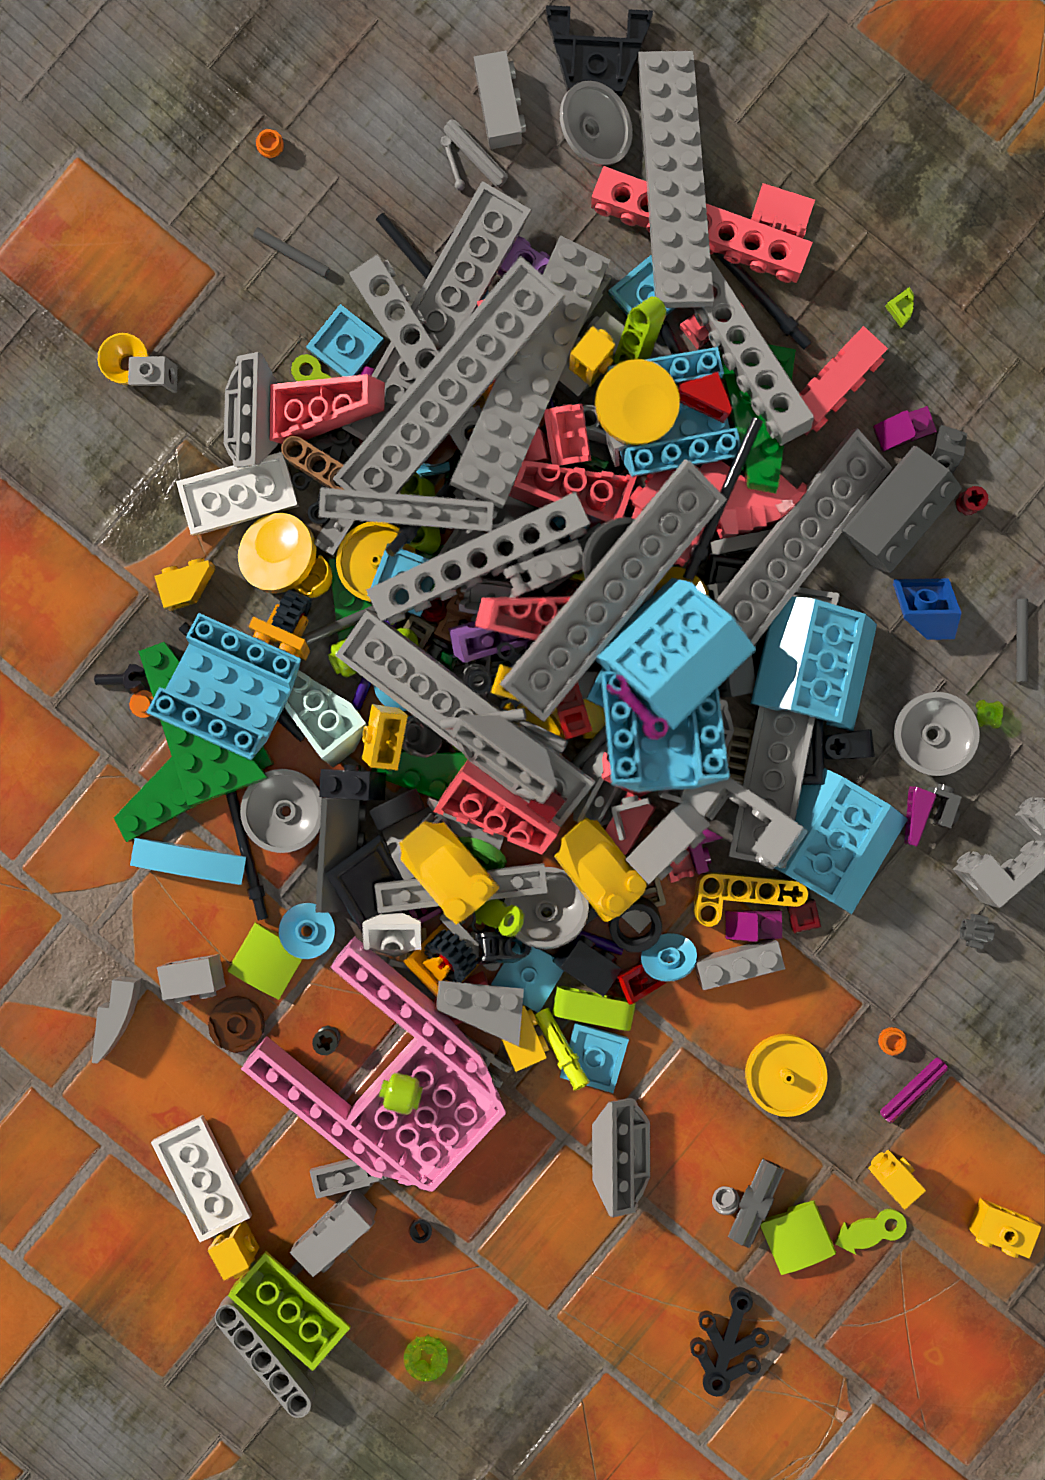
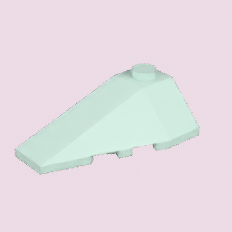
(325, 719)

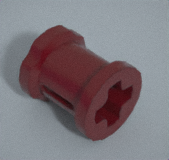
(976, 493)

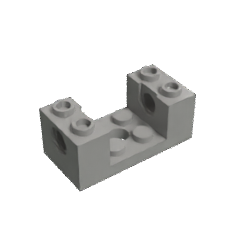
(777, 840)
(997, 883)

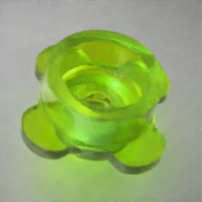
(995, 710)

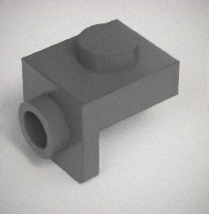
(949, 447)
(948, 810)

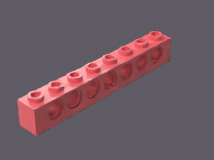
(741, 229)

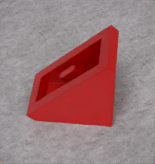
(706, 397)
(637, 983)

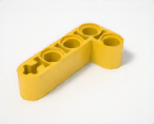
(749, 894)

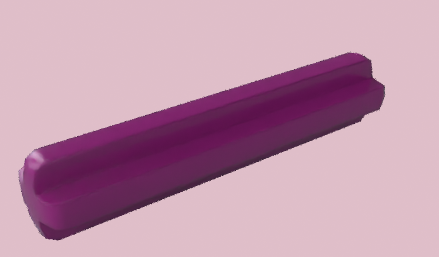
(913, 1090)

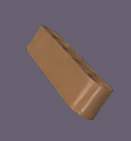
(308, 458)

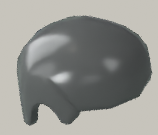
(420, 739)

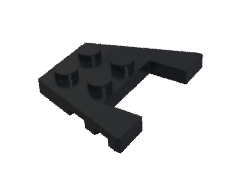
(595, 57)

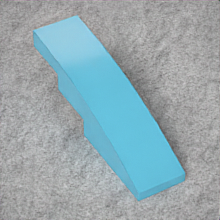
(188, 861)

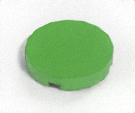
(485, 853)

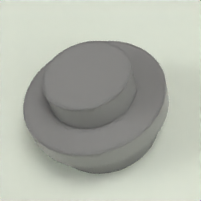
(726, 1200)

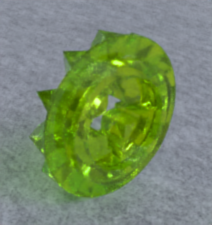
(421, 1369)

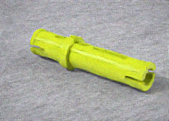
(567, 1059)

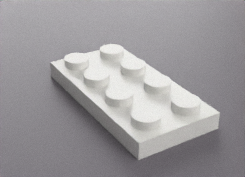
(237, 494)
(201, 1178)

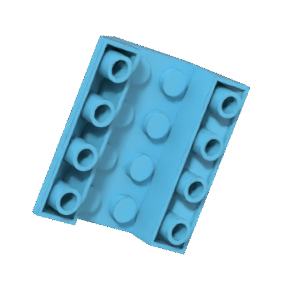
(693, 434)
(677, 650)
(815, 661)
(227, 687)
(679, 760)
(844, 840)

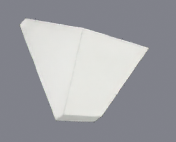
(392, 934)

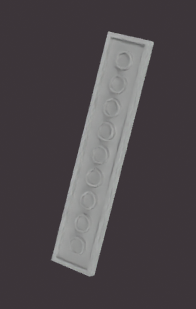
(675, 179)
(453, 287)
(529, 379)
(452, 382)
(803, 535)
(613, 590)
(436, 694)
(775, 762)

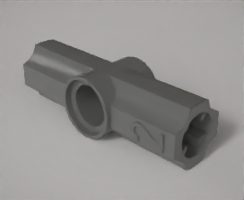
(756, 1203)

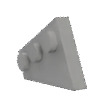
(486, 1007)

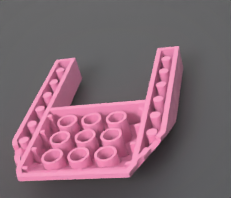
(456, 1098)

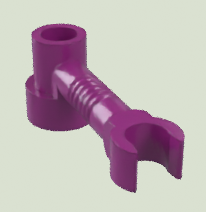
(640, 709)

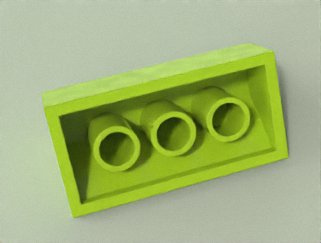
(288, 1310)

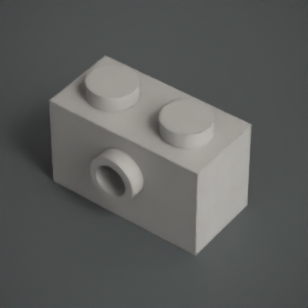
(191, 977)

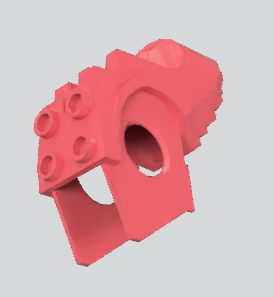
(745, 512)

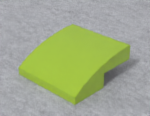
(264, 962)
(798, 1237)

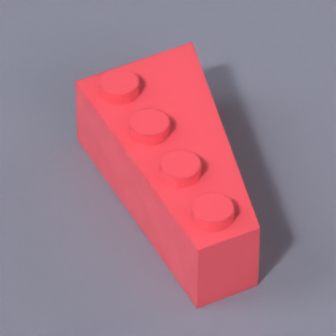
(841, 375)
(322, 405)
(600, 494)
(519, 615)
(488, 804)

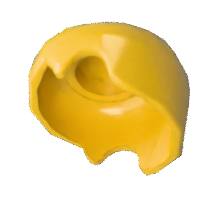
(318, 580)

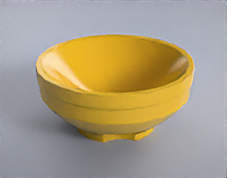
(114, 350)

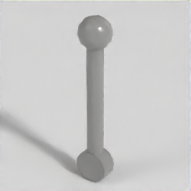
(446, 143)

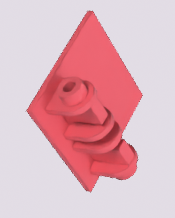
(783, 210)

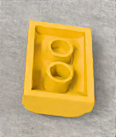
(600, 869)
(447, 870)

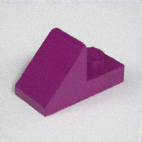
(904, 428)
(699, 855)
(753, 924)

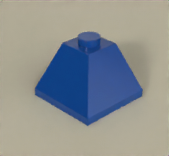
(929, 606)

